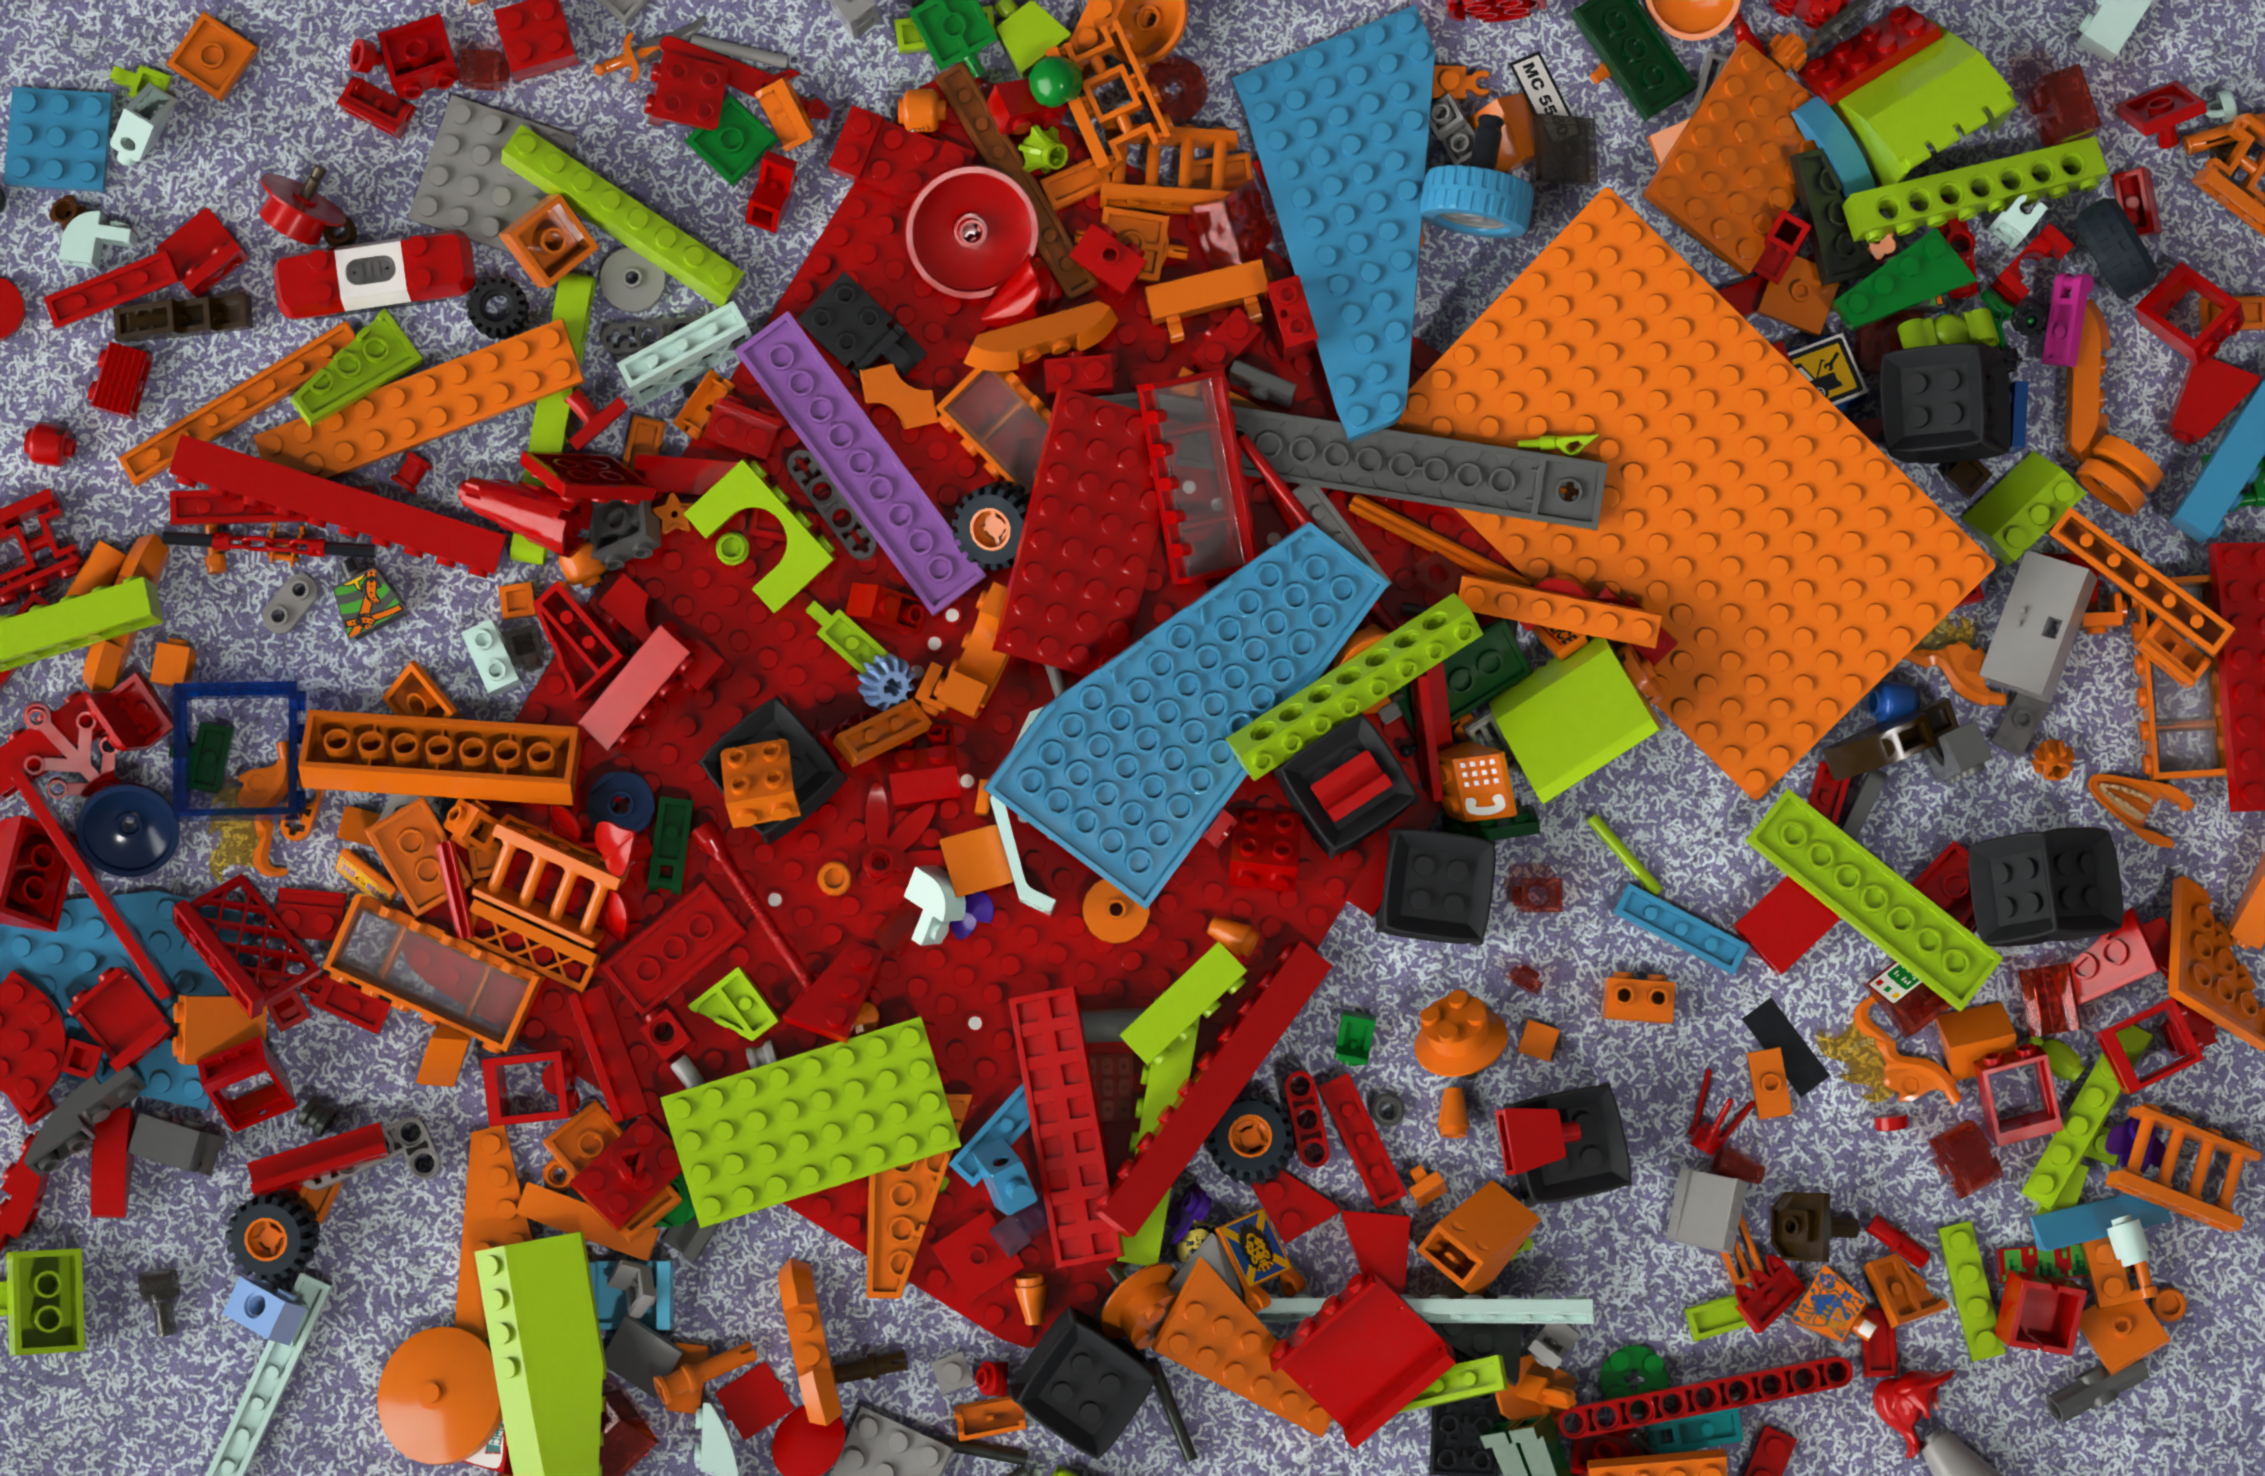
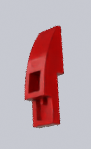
(27, 1197)

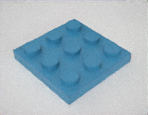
(58, 139)

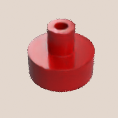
(364, 56)

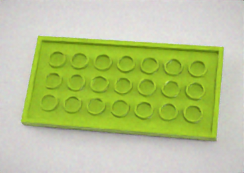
(810, 1122)

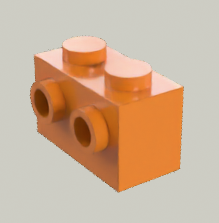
(1638, 999)

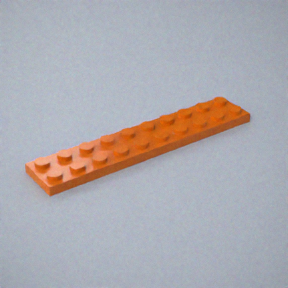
(429, 404)

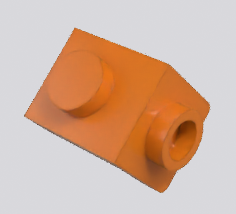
(2098, 622)

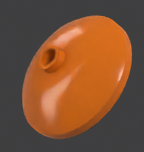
(1693, 18)
(1157, 40)

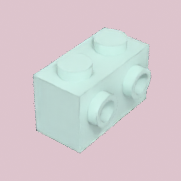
(2111, 26)

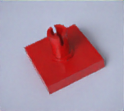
(2161, 111)
(594, 420)

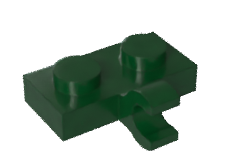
(210, 757)

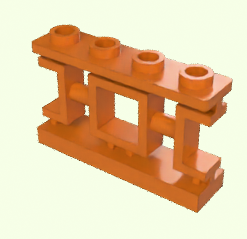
(1087, 106)
(2247, 200)

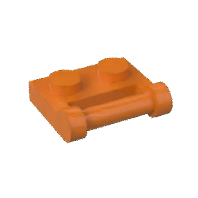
(2110, 1277)

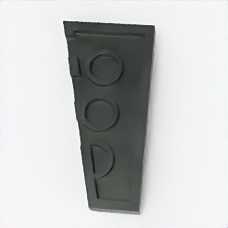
(1832, 244)

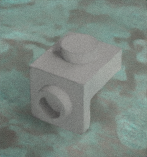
(638, 1286)
(1553, 1344)

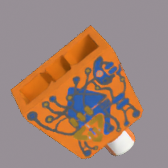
(1834, 1309)

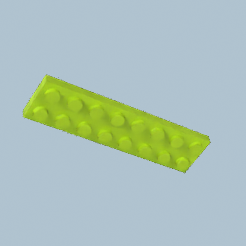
(1874, 900)

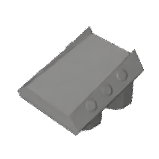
(1706, 1210)

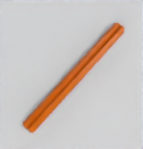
(1432, 541)

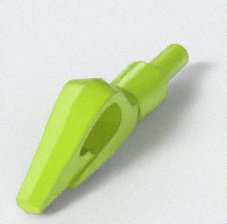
(1552, 442)

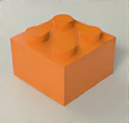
(548, 241)

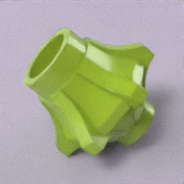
(1043, 150)

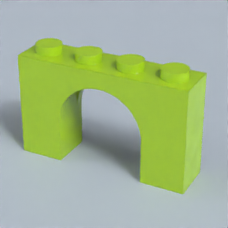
(805, 551)

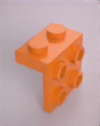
(759, 783)

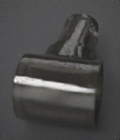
(159, 1290)

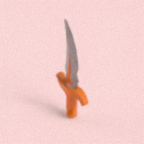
(646, 52)

